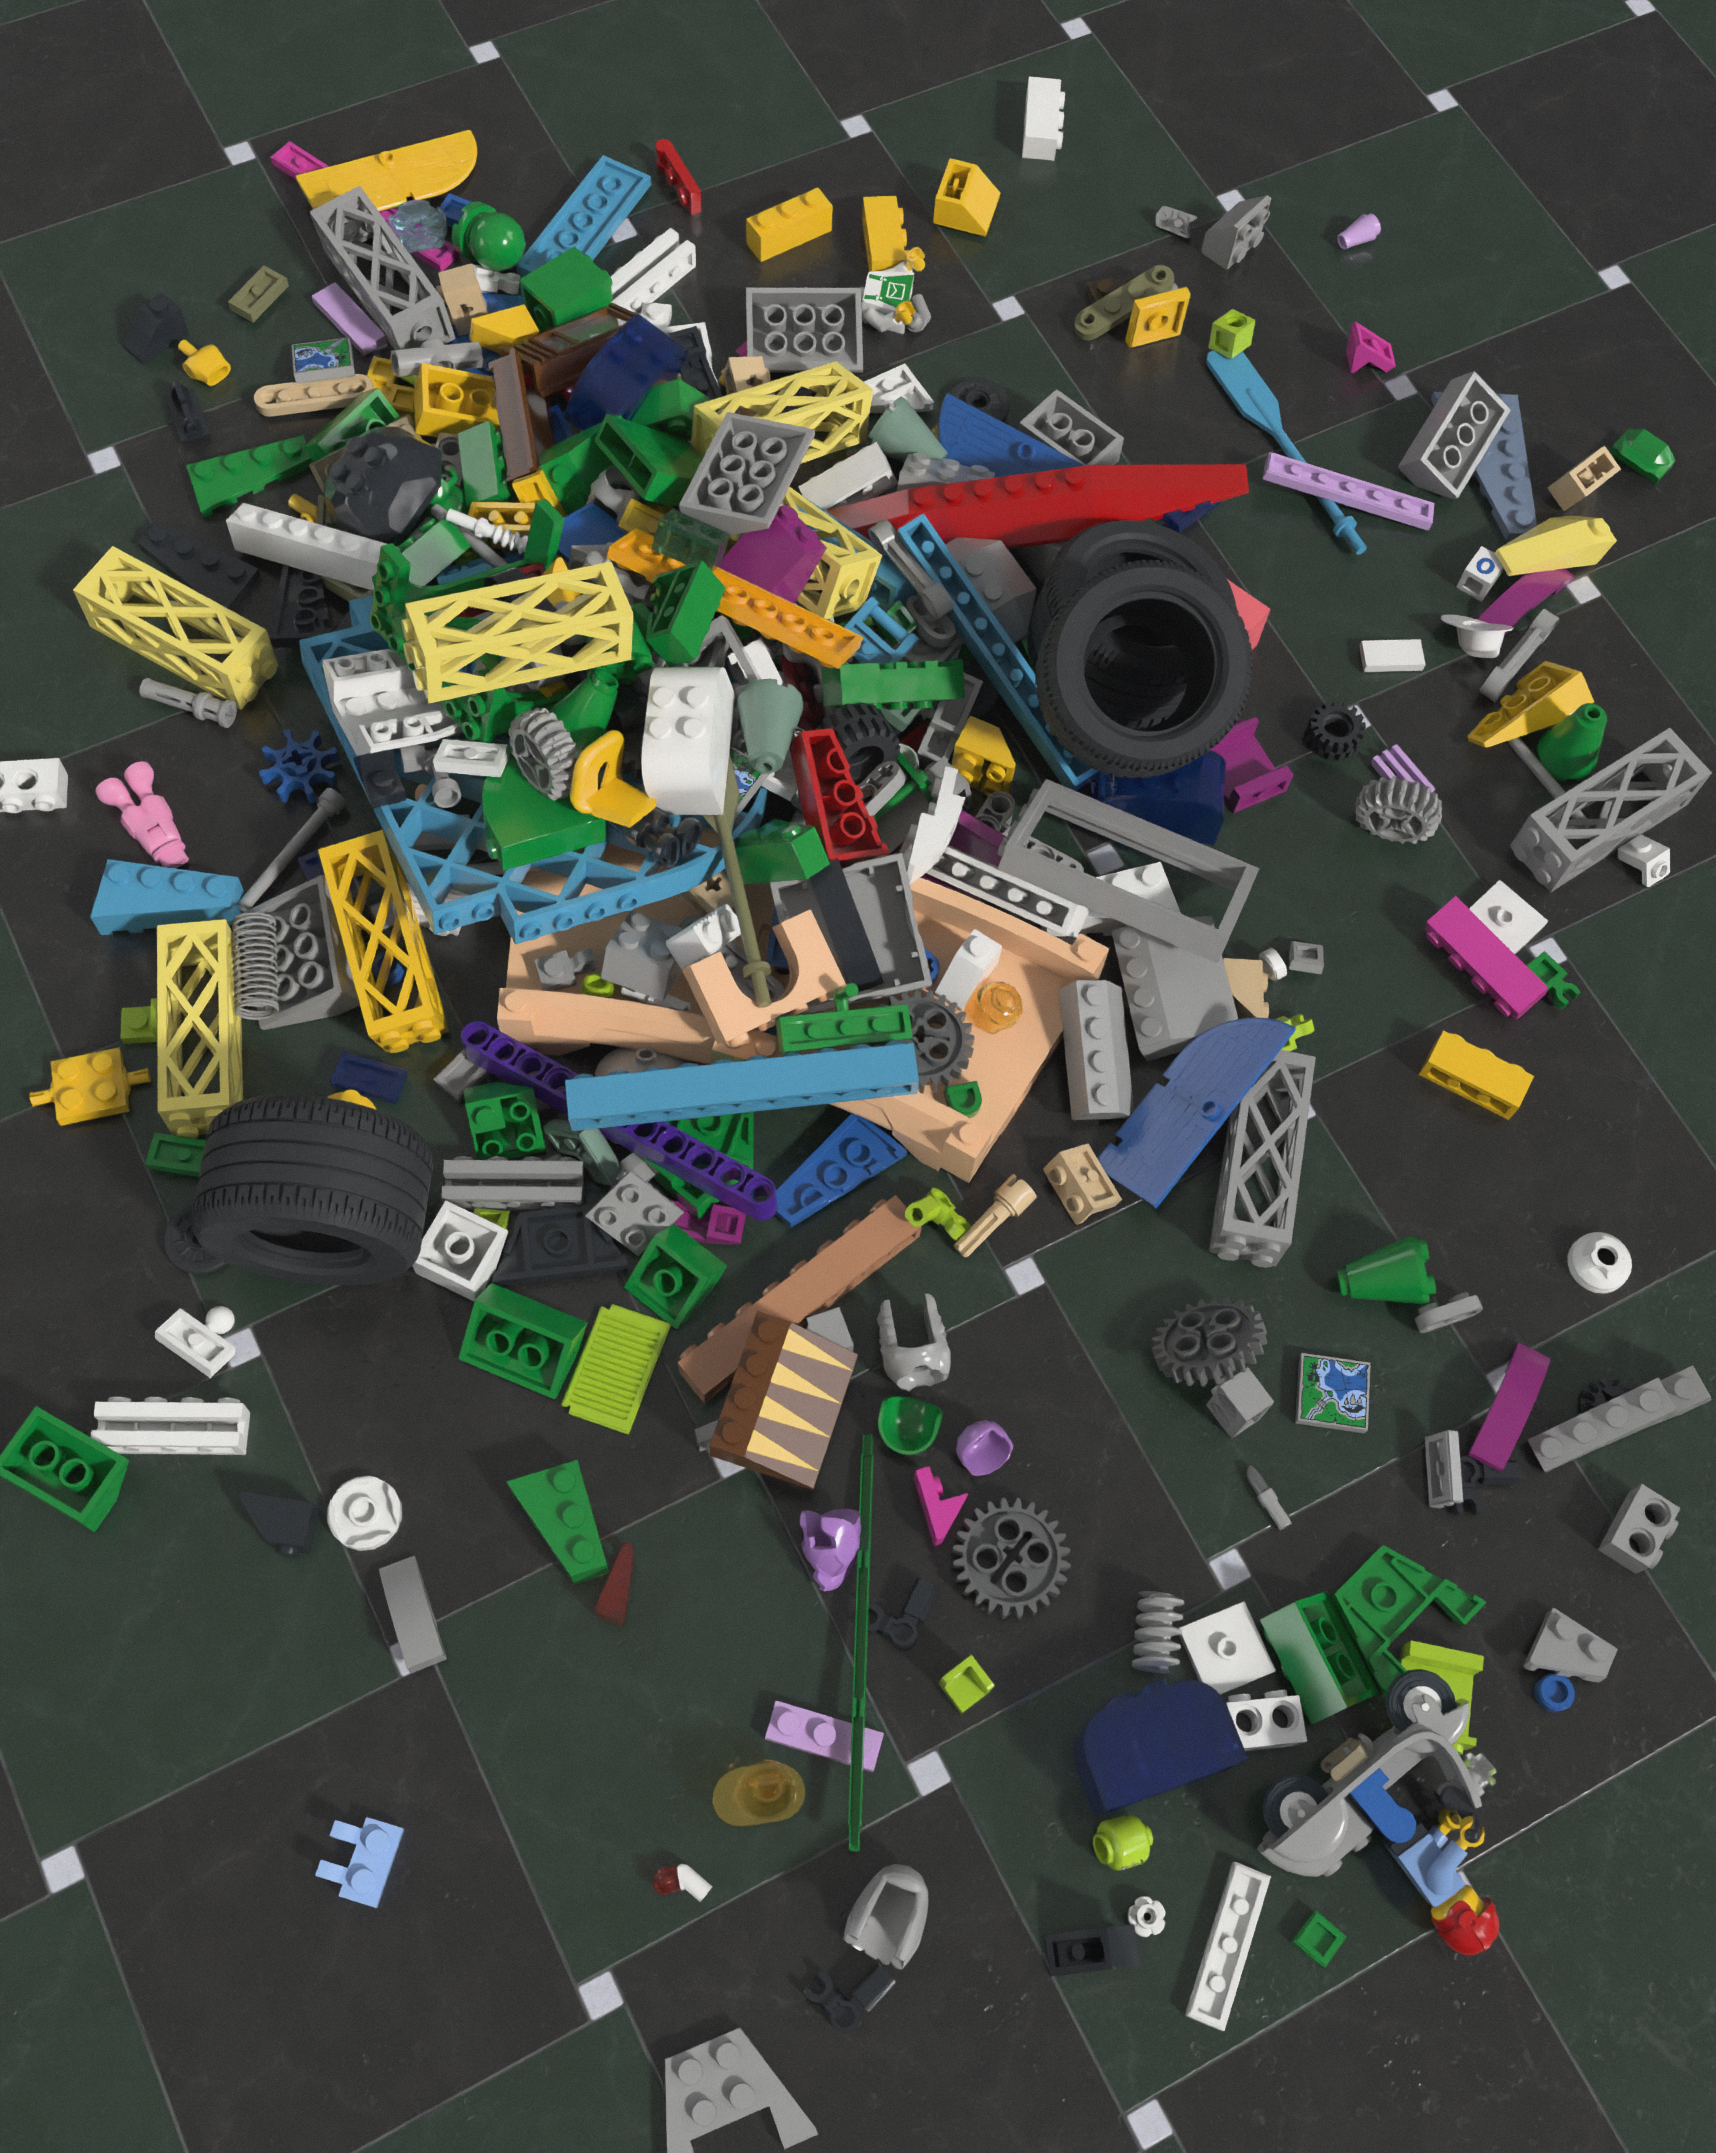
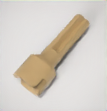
(1010, 1201)

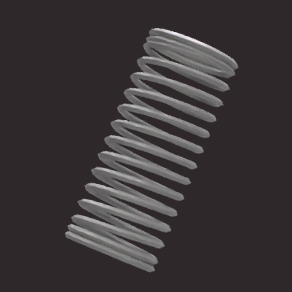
(255, 1001)

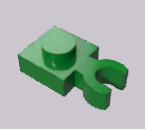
(1552, 976)

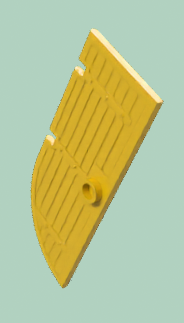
(393, 175)

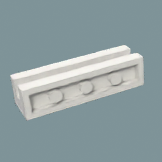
(652, 271)
(172, 1426)

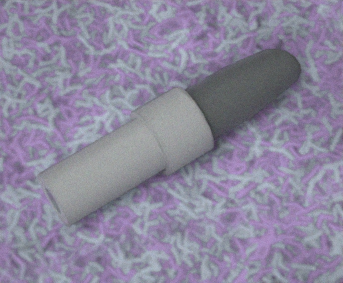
(1267, 1498)

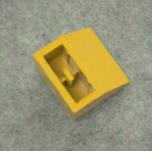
(965, 199)
(984, 757)

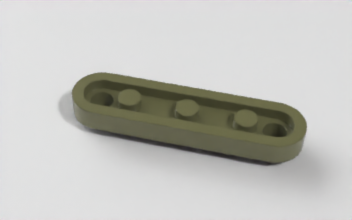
(1119, 304)

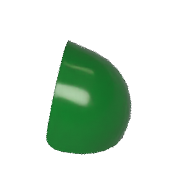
(908, 1424)

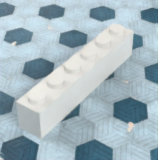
(305, 545)
(1007, 891)

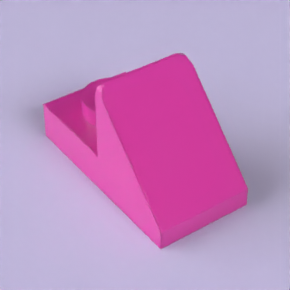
(1368, 347)
(937, 1513)

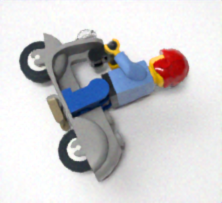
(1321, 1824)

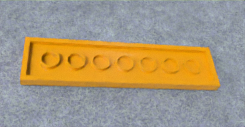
(749, 605)

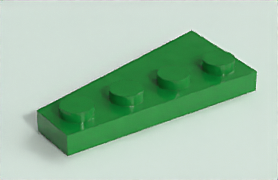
(227, 477)

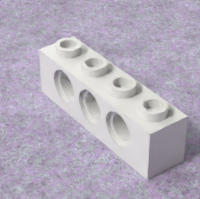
(48, 783)

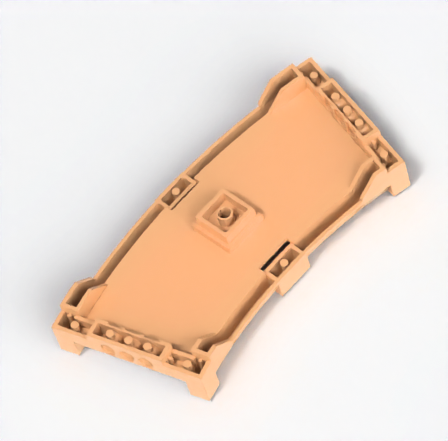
(933, 1133)

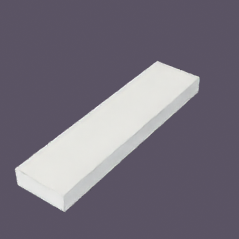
(1227, 1946)

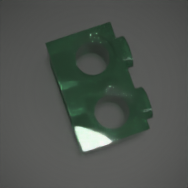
(690, 540)

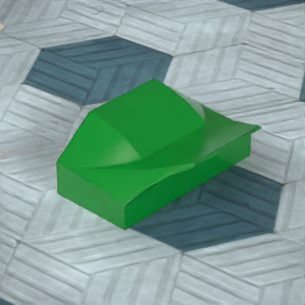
(1644, 453)

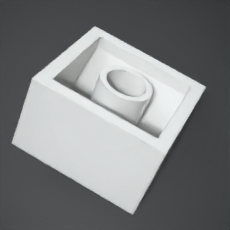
(460, 1251)

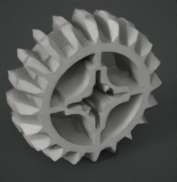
(544, 752)
(1398, 810)

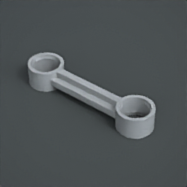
(932, 594)
(1502, 675)

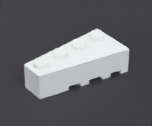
(1144, 881)

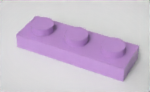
(819, 1734)

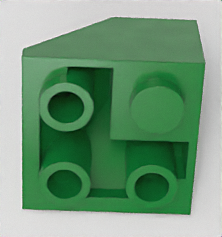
(503, 1120)

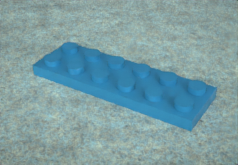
(589, 214)

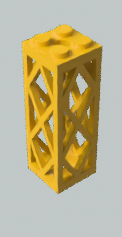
(366, 857)

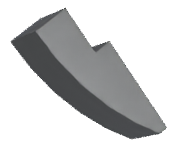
(947, 724)
(412, 1615)

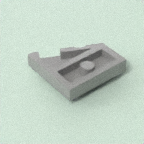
(1570, 1649)

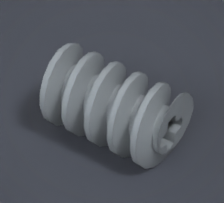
(1156, 1632)

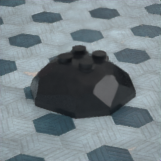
(382, 484)

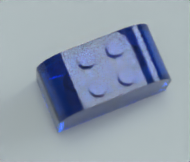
(624, 373)
(1181, 801)
(1155, 1744)

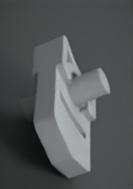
(1175, 221)

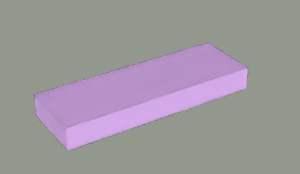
(349, 319)

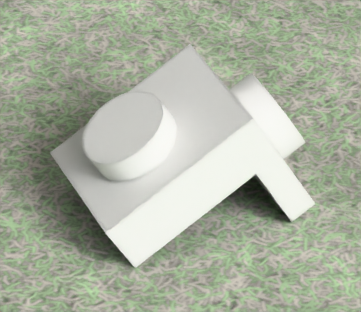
(1648, 857)

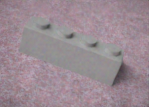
(1455, 436)
(1096, 1050)

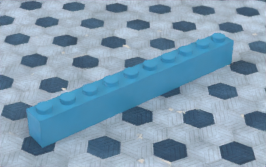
(992, 649)
(741, 1086)

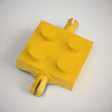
(90, 1086)

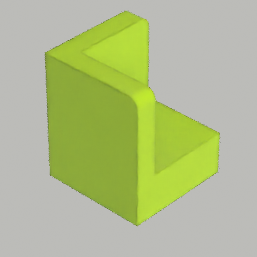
(966, 1684)

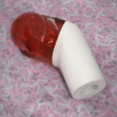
(680, 1878)

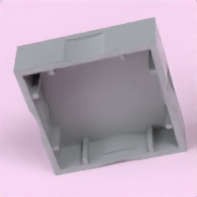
(887, 913)

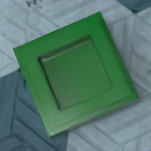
(1318, 1939)

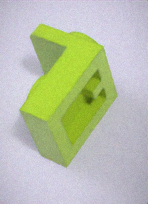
(139, 1024)

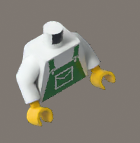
(888, 294)

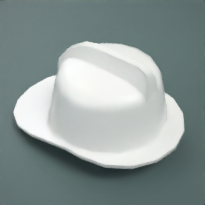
(1478, 637)

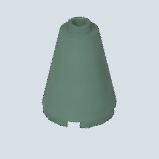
(904, 434)
(768, 722)

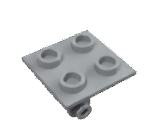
(634, 1212)

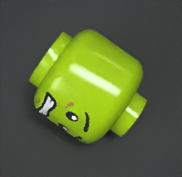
(1122, 1842)

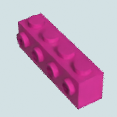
(1485, 958)

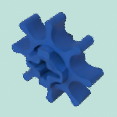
(299, 766)

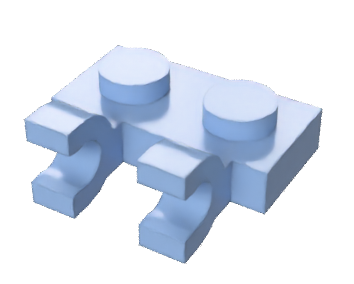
(370, 1862)

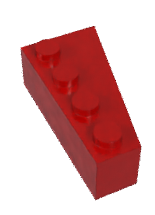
(833, 800)

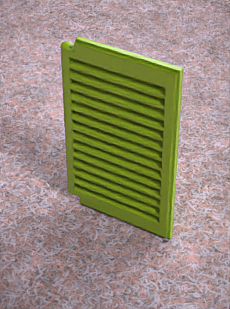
(615, 1367)

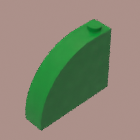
(651, 460)
(530, 827)

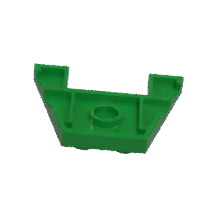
(726, 1133)
(1386, 1598)

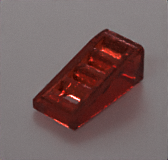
(614, 1597)

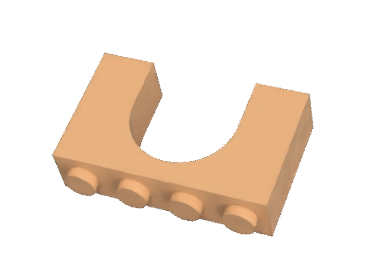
(734, 1014)

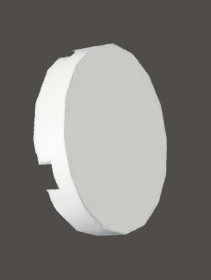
(364, 1513)

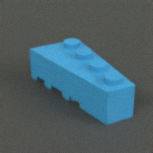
(149, 895)

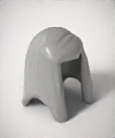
(889, 1916)

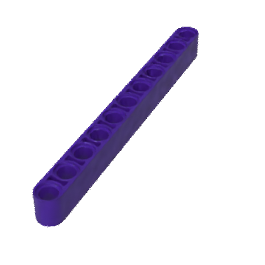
(652, 1147)

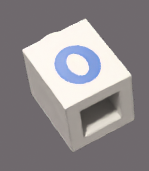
(1480, 574)

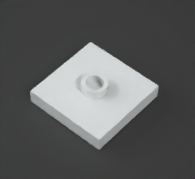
(1508, 916)
(1226, 1649)

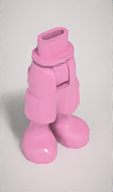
(149, 822)

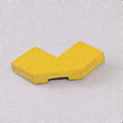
(383, 378)

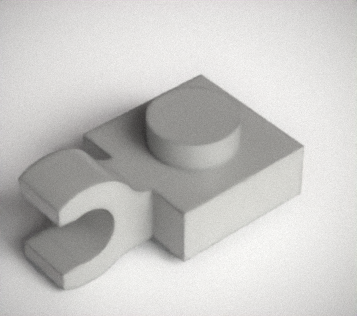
(559, 970)

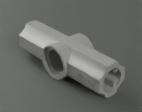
(435, 352)

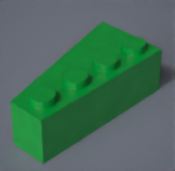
(893, 684)

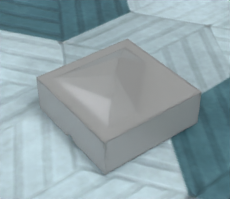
(1306, 957)

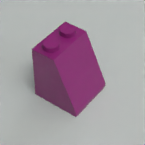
(777, 557)

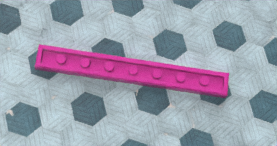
(296, 161)

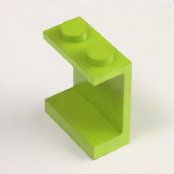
(1452, 1666)

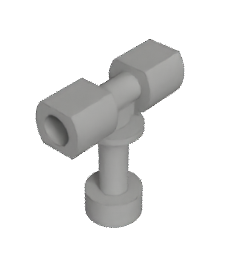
(444, 790)

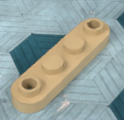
(310, 396)

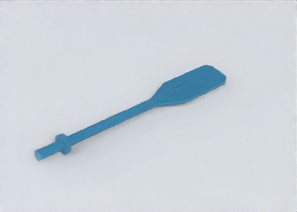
(1262, 408)

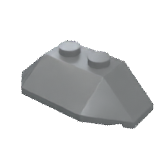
(998, 582)

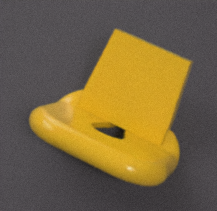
(615, 799)

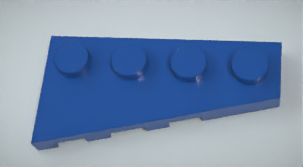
(837, 1166)

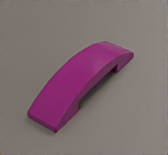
(1525, 596)
(718, 1226)
(1510, 1407)

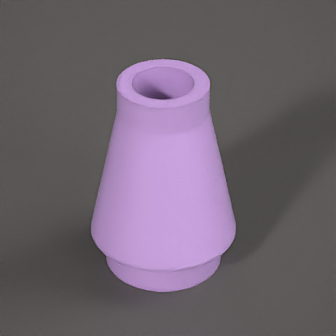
(1360, 231)

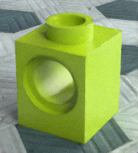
(1231, 333)

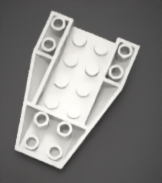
(380, 703)

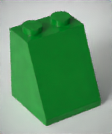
(565, 289)

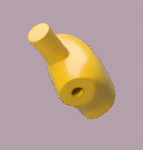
(204, 364)

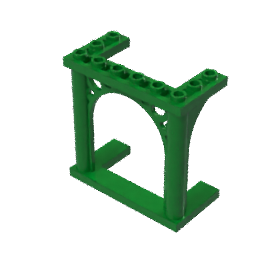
(489, 712)

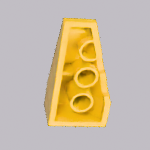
(1541, 701)

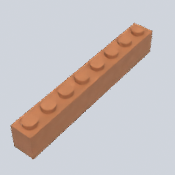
(803, 1294)

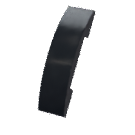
(696, 368)
(845, 926)

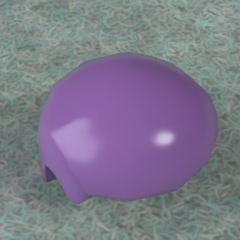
(983, 1447)

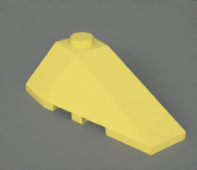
(1557, 545)

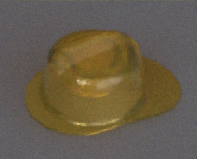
(758, 1794)

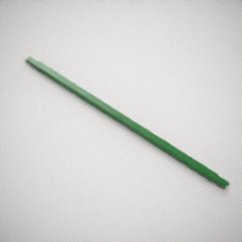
(860, 1649)

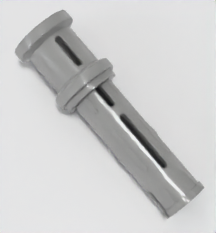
(201, 704)

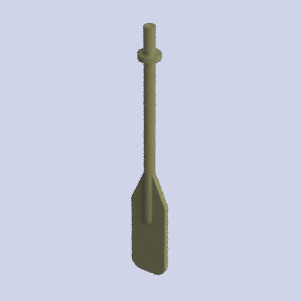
(723, 825)

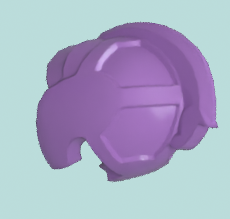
(831, 1544)

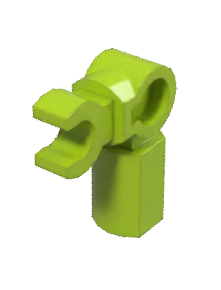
(937, 1207)

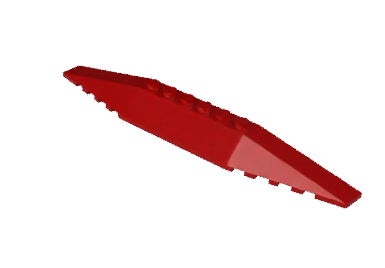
(1050, 503)

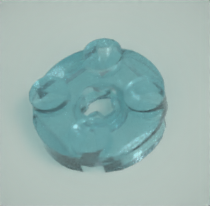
(428, 236)

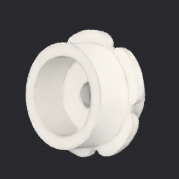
(1136, 1916)

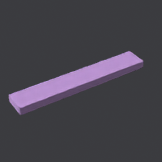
(1348, 491)

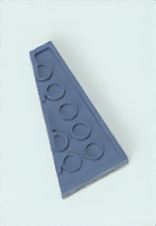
(1505, 474)

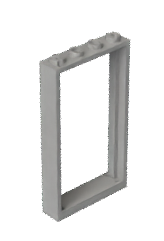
(1114, 900)

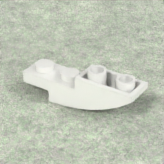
(935, 828)

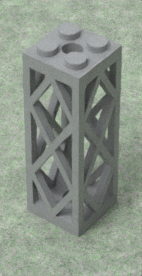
(422, 306)
(1675, 781)
(1255, 1239)

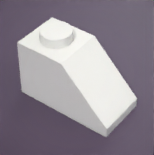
(969, 969)

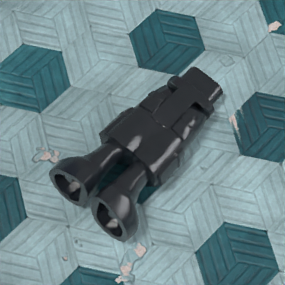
(662, 839)

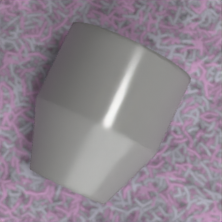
(636, 1164)

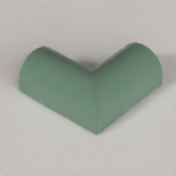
(588, 1146)

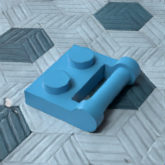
(463, 570)
(873, 648)

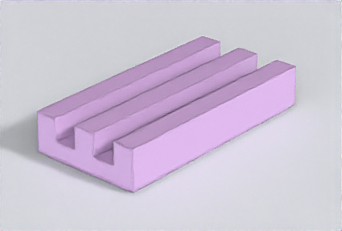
(1401, 765)

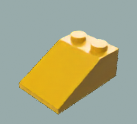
(452, 401)

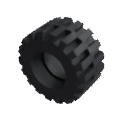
(863, 738)

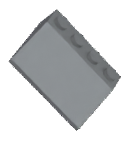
(805, 327)
(746, 473)
(310, 956)
(1171, 991)

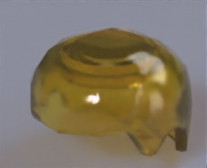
(996, 1007)

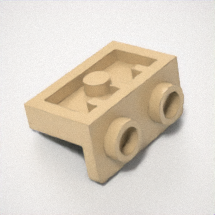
(1081, 1183)

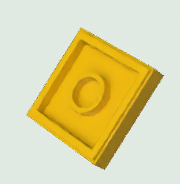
(1157, 317)

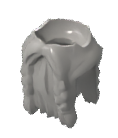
(608, 494)
(901, 1362)

